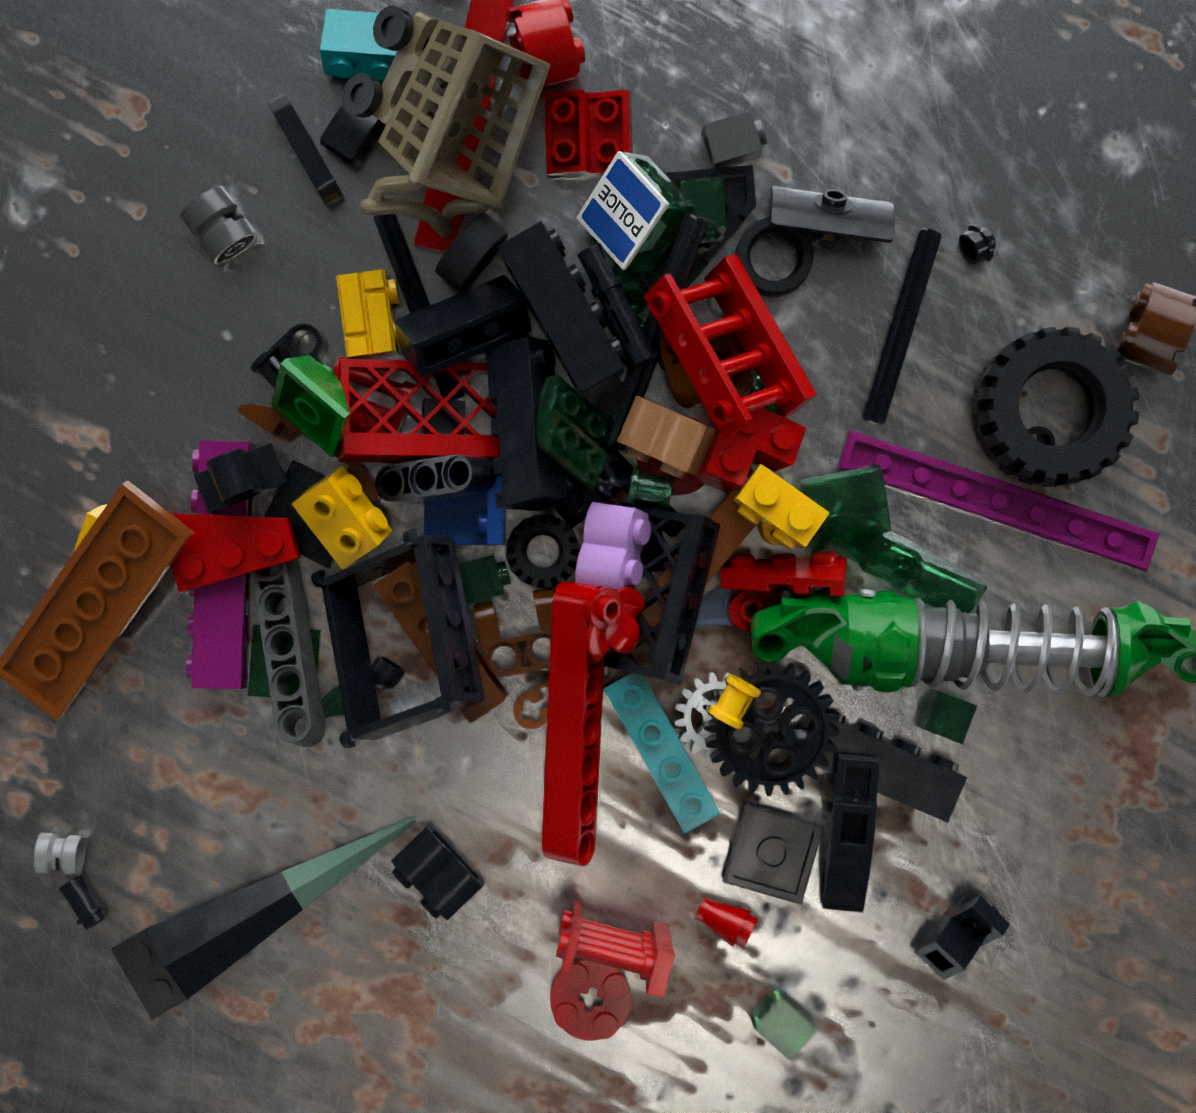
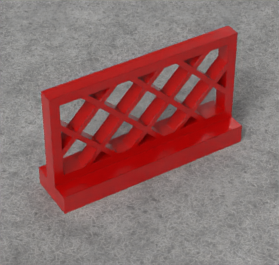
(403, 447)

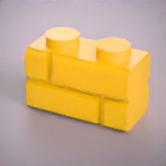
(368, 314)

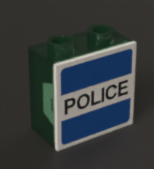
(634, 212)

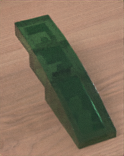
(901, 562)

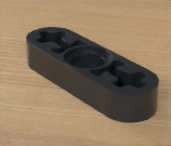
(305, 149)

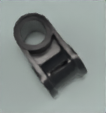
(287, 348)

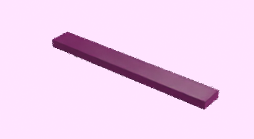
(1002, 502)

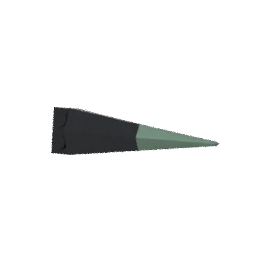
(194, 947)

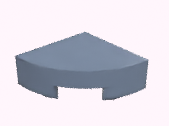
(713, 608)

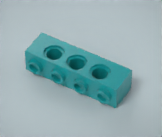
(661, 750)

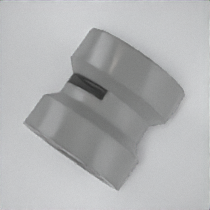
(59, 854)

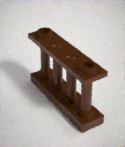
(404, 598)

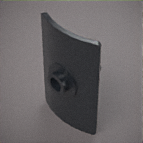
(832, 215)

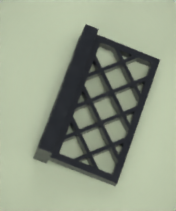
(683, 591)

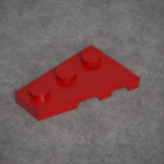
(231, 548)
(800, 574)

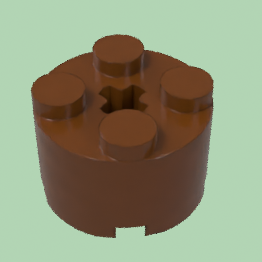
(1160, 329)

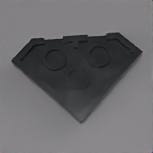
(739, 204)

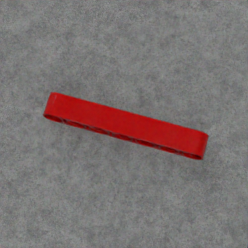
(572, 733)

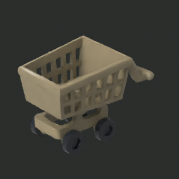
(438, 112)

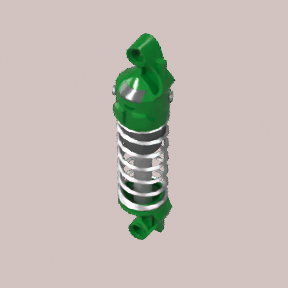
(899, 641)

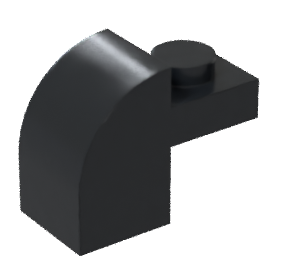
(960, 934)

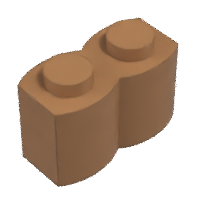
(666, 437)

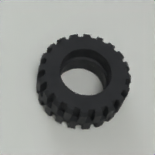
(1107, 394)

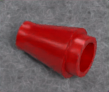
(727, 921)

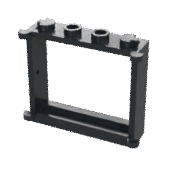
(447, 626)

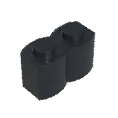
(437, 873)

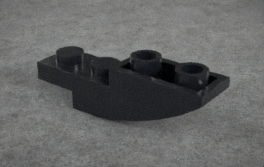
(851, 833)

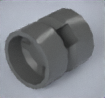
(215, 220)

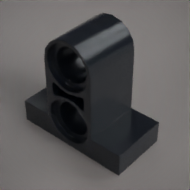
(239, 477)

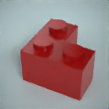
(764, 440)

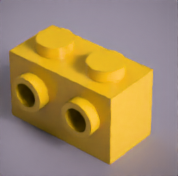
(780, 507)
(342, 517)

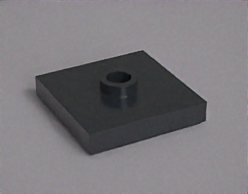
(299, 480)
(773, 853)

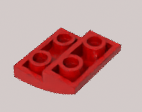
(586, 130)

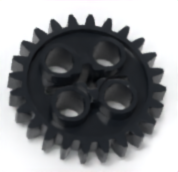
(803, 746)

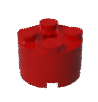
(546, 34)

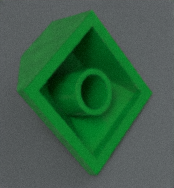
(312, 401)

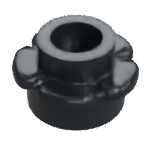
(977, 244)

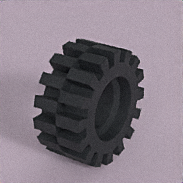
(517, 551)

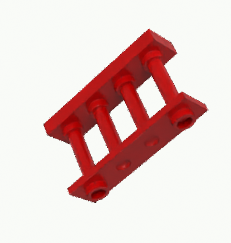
(755, 330)
(645, 953)

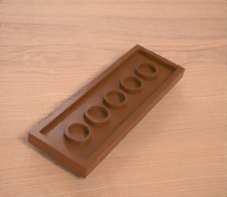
(93, 600)

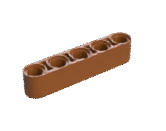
(732, 532)

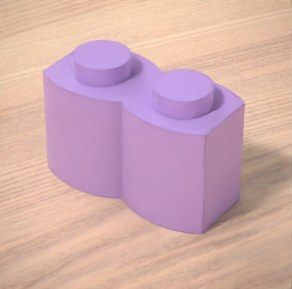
(612, 546)

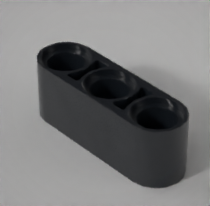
(435, 478)

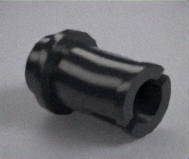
(83, 902)

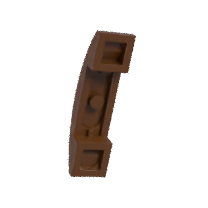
(274, 422)

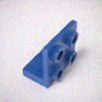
(468, 518)

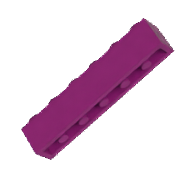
(220, 609)

